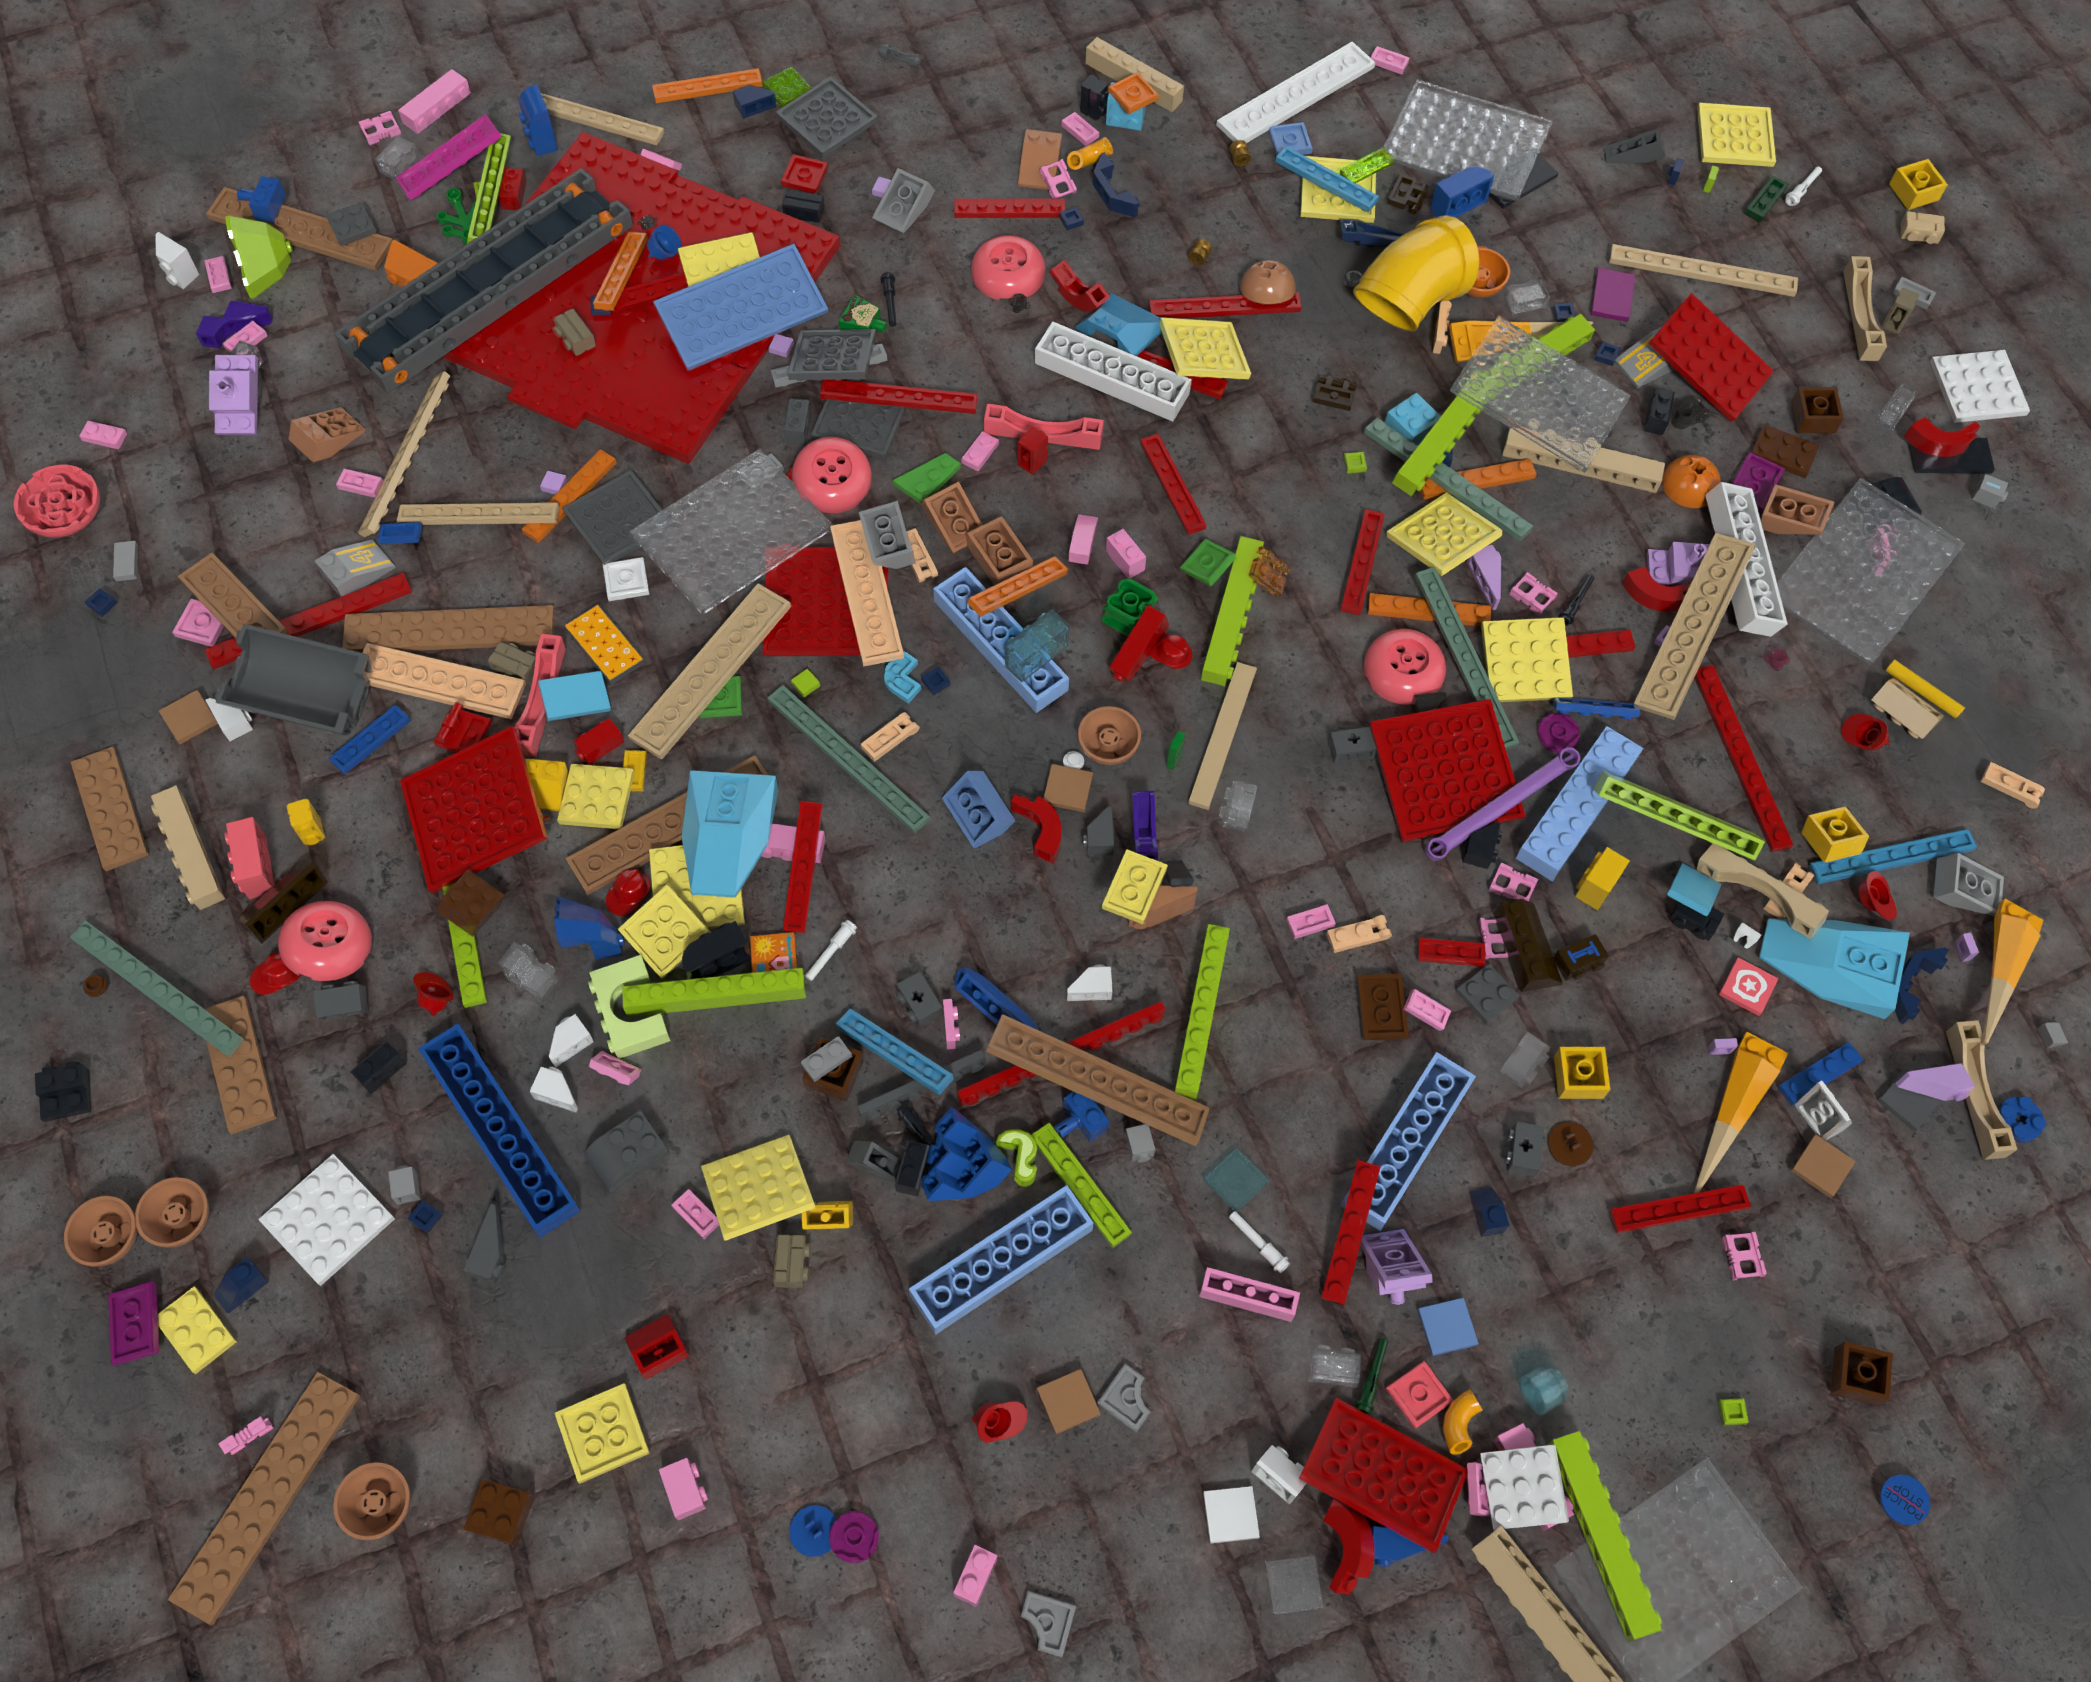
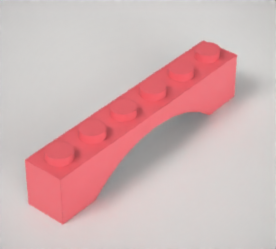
(1078, 433)
(547, 666)

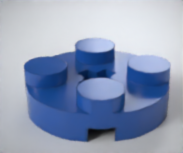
(2029, 1112)

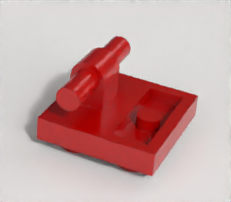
(461, 729)

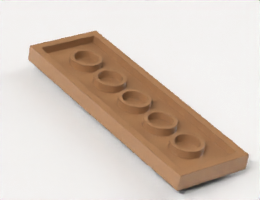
(227, 597)
(109, 809)
(241, 1076)

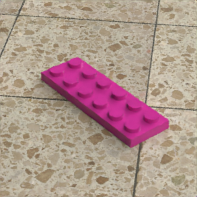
(448, 157)

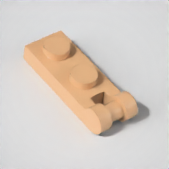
(1442, 325)
(921, 557)
(889, 736)
(2013, 785)
(1771, 906)
(1358, 934)

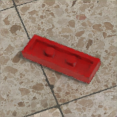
(1451, 952)

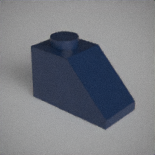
(753, 100)
(1489, 1212)
(239, 1284)

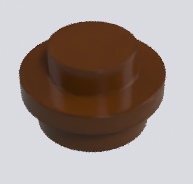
(95, 985)

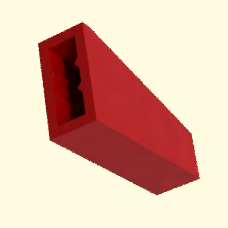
(1139, 644)

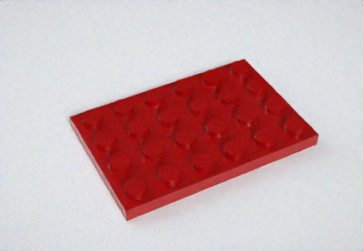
(1711, 357)
(1384, 1475)

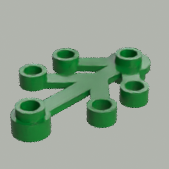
(455, 198)

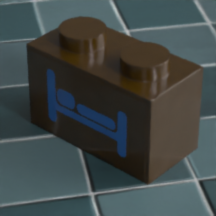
(1581, 957)

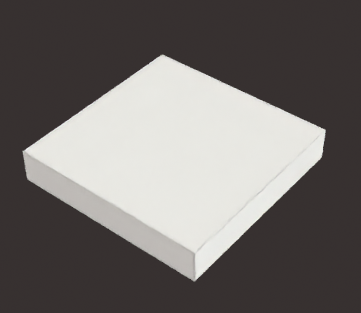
(626, 579)
(1231, 1515)

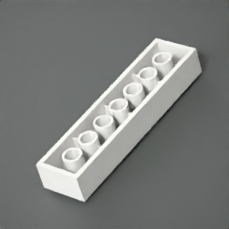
(1112, 371)
(1757, 596)

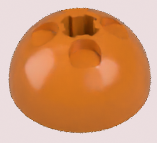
(1492, 274)
(1689, 480)

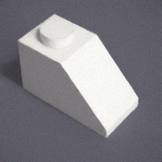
(231, 720)
(1092, 985)
(568, 1040)
(553, 1089)

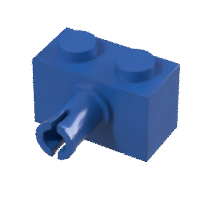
(265, 199)
(1083, 1114)

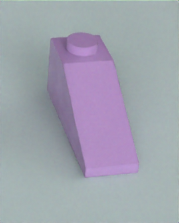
(1487, 572)
(1939, 1082)

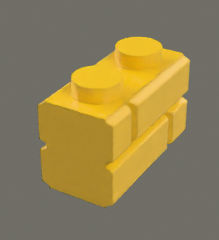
(306, 822)
(829, 1215)

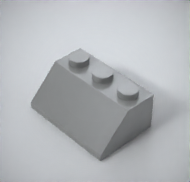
(887, 536)

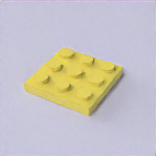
(596, 796)
(663, 930)
(602, 1433)

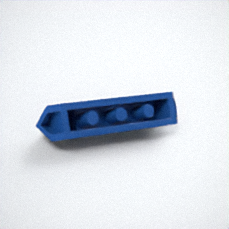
(988, 997)

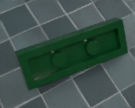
(1766, 198)

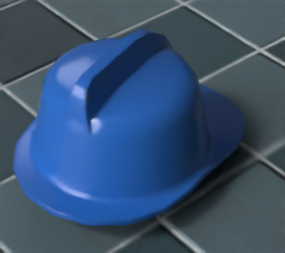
(663, 243)

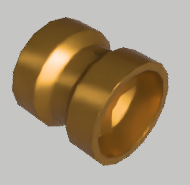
(1240, 153)
(1199, 252)

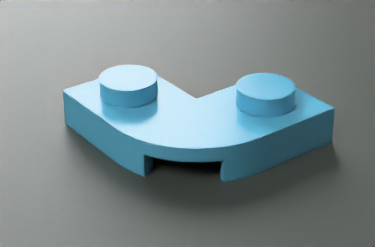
(897, 678)

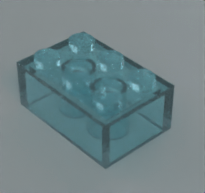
(1036, 645)

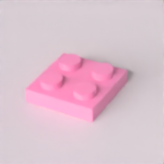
(198, 625)

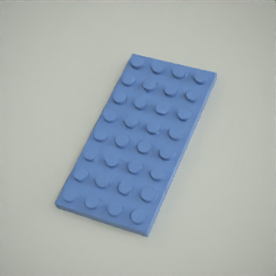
(740, 307)

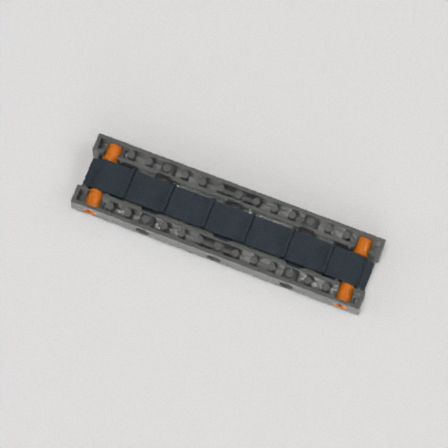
(483, 280)

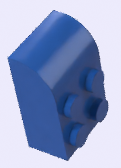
(536, 121)
(1462, 192)

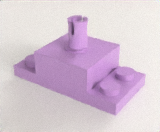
(234, 394)
(1677, 564)
(1394, 1264)

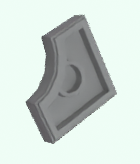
(1124, 1399)
(1051, 1621)

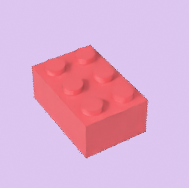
(249, 857)

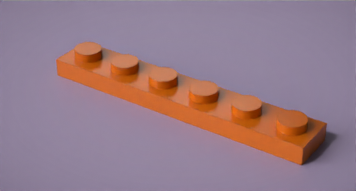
(706, 85)
(620, 271)
(1487, 477)
(575, 488)
(1017, 586)
(1419, 609)

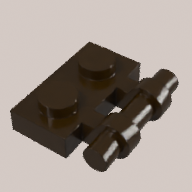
(1402, 193)
(1330, 395)

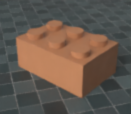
(998, 551)

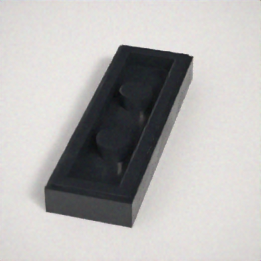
(1178, 874)

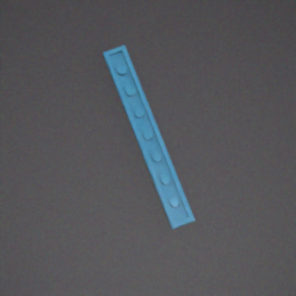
(1893, 856)

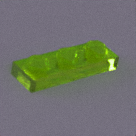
(1368, 165)

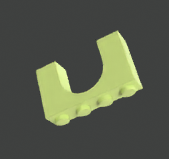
(625, 1037)

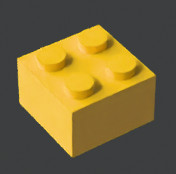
(1918, 184)
(1835, 834)
(1601, 877)
(1581, 1073)

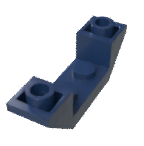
(1121, 203)
(1927, 960)

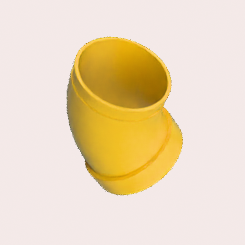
(1418, 270)

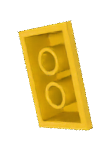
(548, 782)

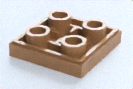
(188, 717)
(1068, 788)
(1823, 1166)
(1068, 1401)

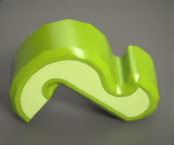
(1027, 1150)

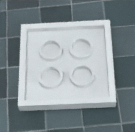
(1524, 1487)

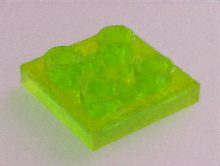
(786, 86)

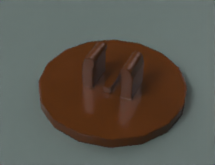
(1570, 1144)

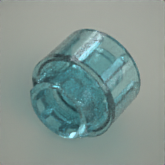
(1543, 1389)

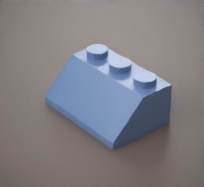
(978, 808)

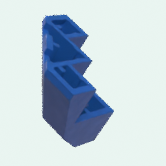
(583, 924)
(962, 1161)

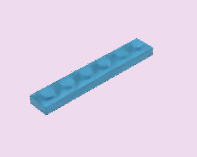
(1327, 179)
(894, 1051)

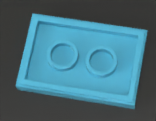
(574, 695)
(1694, 889)

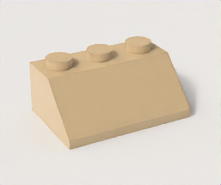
(1907, 708)

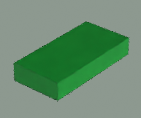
(1175, 750)

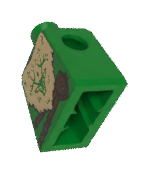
(862, 315)

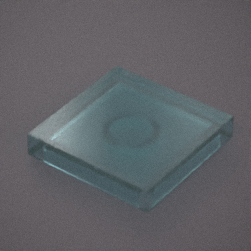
(1236, 1180)

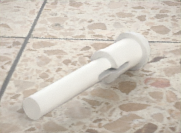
(1793, 197)
(838, 940)
(1267, 1250)

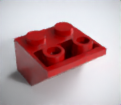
(656, 1347)

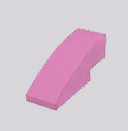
(1083, 539)

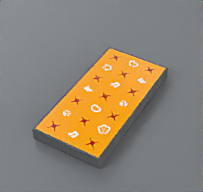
(604, 644)

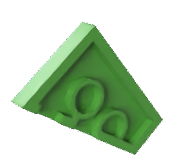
(927, 478)

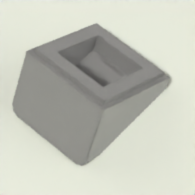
(2052, 1035)

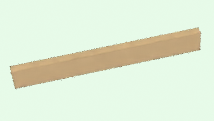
(603, 120)
(479, 513)
(1222, 736)

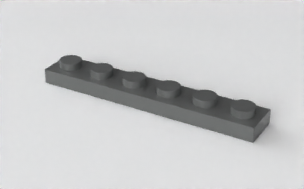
(914, 1089)

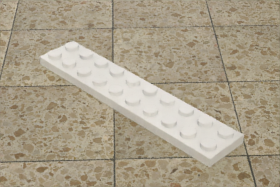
(1296, 93)

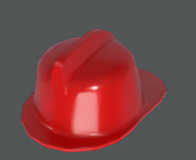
(1172, 651)
(1865, 732)
(627, 892)
(1876, 896)
(272, 976)
(432, 992)
(1000, 1420)

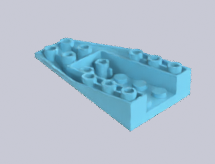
(726, 829)
(1841, 963)

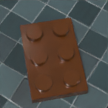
(1785, 450)
(1382, 1007)

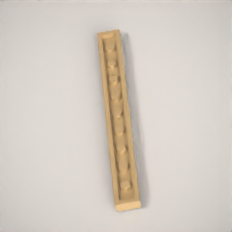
(1703, 270)
(402, 459)

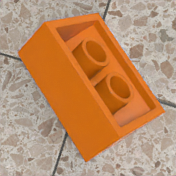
(405, 264)

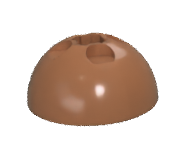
(1268, 283)
(1109, 735)
(168, 1203)
(100, 1231)
(363, 1492)

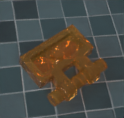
(1265, 575)

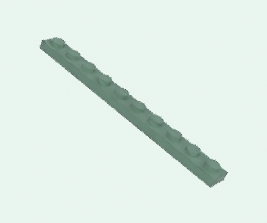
(1453, 482)
(1462, 649)
(848, 759)
(157, 988)

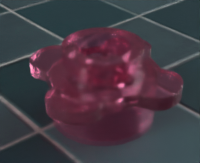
(1780, 655)

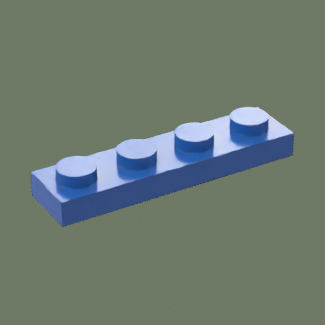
(1603, 708)
(369, 739)
(1824, 1070)

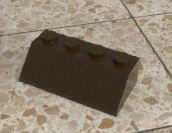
(282, 899)
(1527, 945)

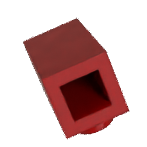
(512, 189)
(598, 741)

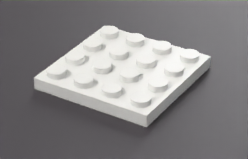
(1979, 386)
(326, 1219)

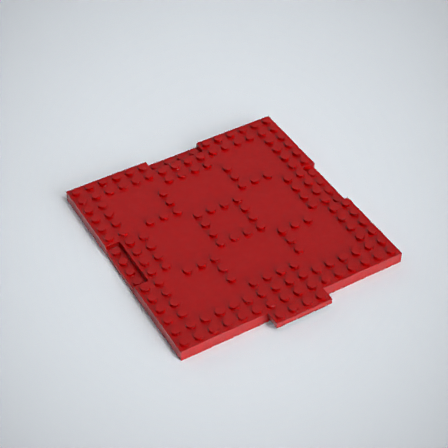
(634, 372)

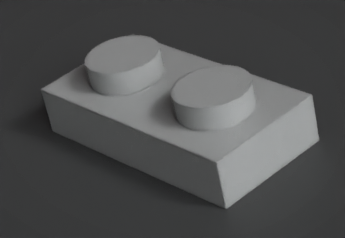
(826, 1059)

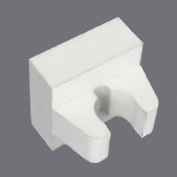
(1752, 935)

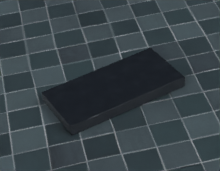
(1540, 175)
(1973, 460)

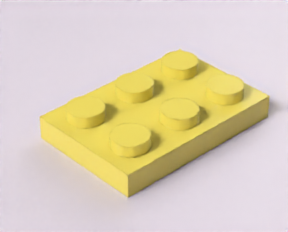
(1134, 886)
(195, 1330)

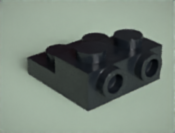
(63, 1091)

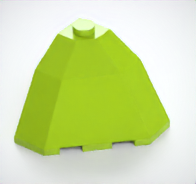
(259, 252)

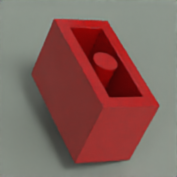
(1032, 450)

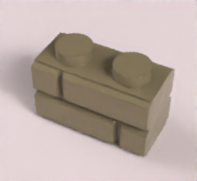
(1900, 310)
(574, 332)
(513, 662)
(790, 1261)

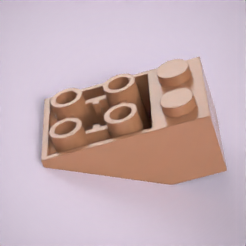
(324, 433)

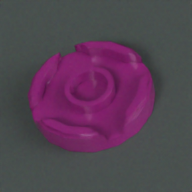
(1558, 732)
(854, 1537)

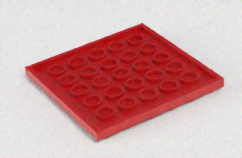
(819, 610)
(1443, 767)
(473, 809)

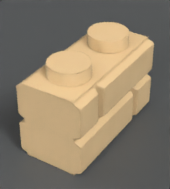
(1922, 227)

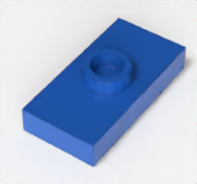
(400, 533)

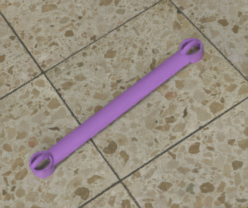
(1502, 803)

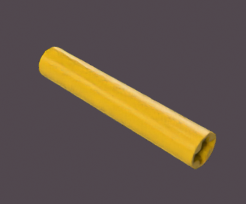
(1925, 689)

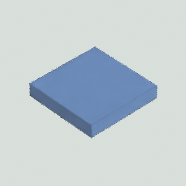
(1292, 136)
(1447, 1327)

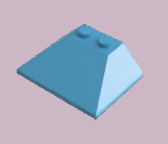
(1124, 322)

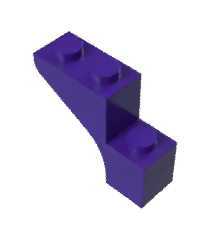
(215, 330)
(1144, 824)

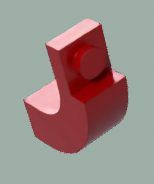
(1075, 291)
(1940, 443)
(1652, 594)
(1047, 819)
(1357, 1546)

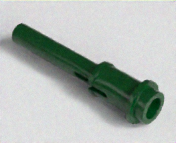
(1369, 1387)

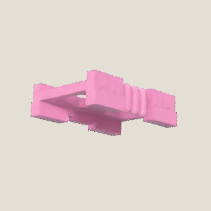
(381, 131)
(1053, 181)
(1529, 598)
(1515, 879)
(1488, 939)
(1736, 1256)
(237, 1443)

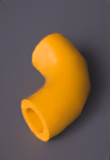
(1089, 154)
(1457, 1420)

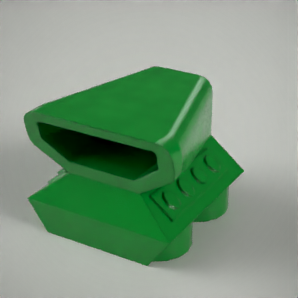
(1127, 605)

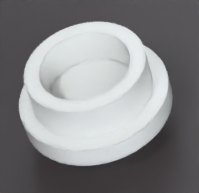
(1073, 760)

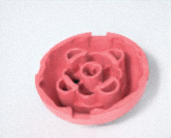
(997, 268)
(834, 495)
(44, 502)
(1399, 684)
(329, 958)

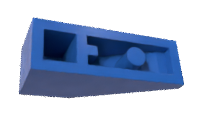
(1393, 1547)

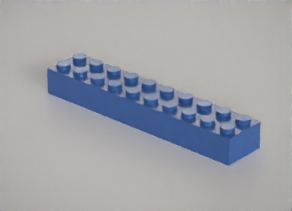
(499, 1131)

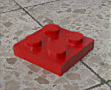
(804, 174)

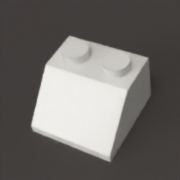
(175, 261)
(1280, 1473)

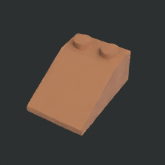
(1039, 150)
(1795, 512)
(951, 516)
(1168, 904)

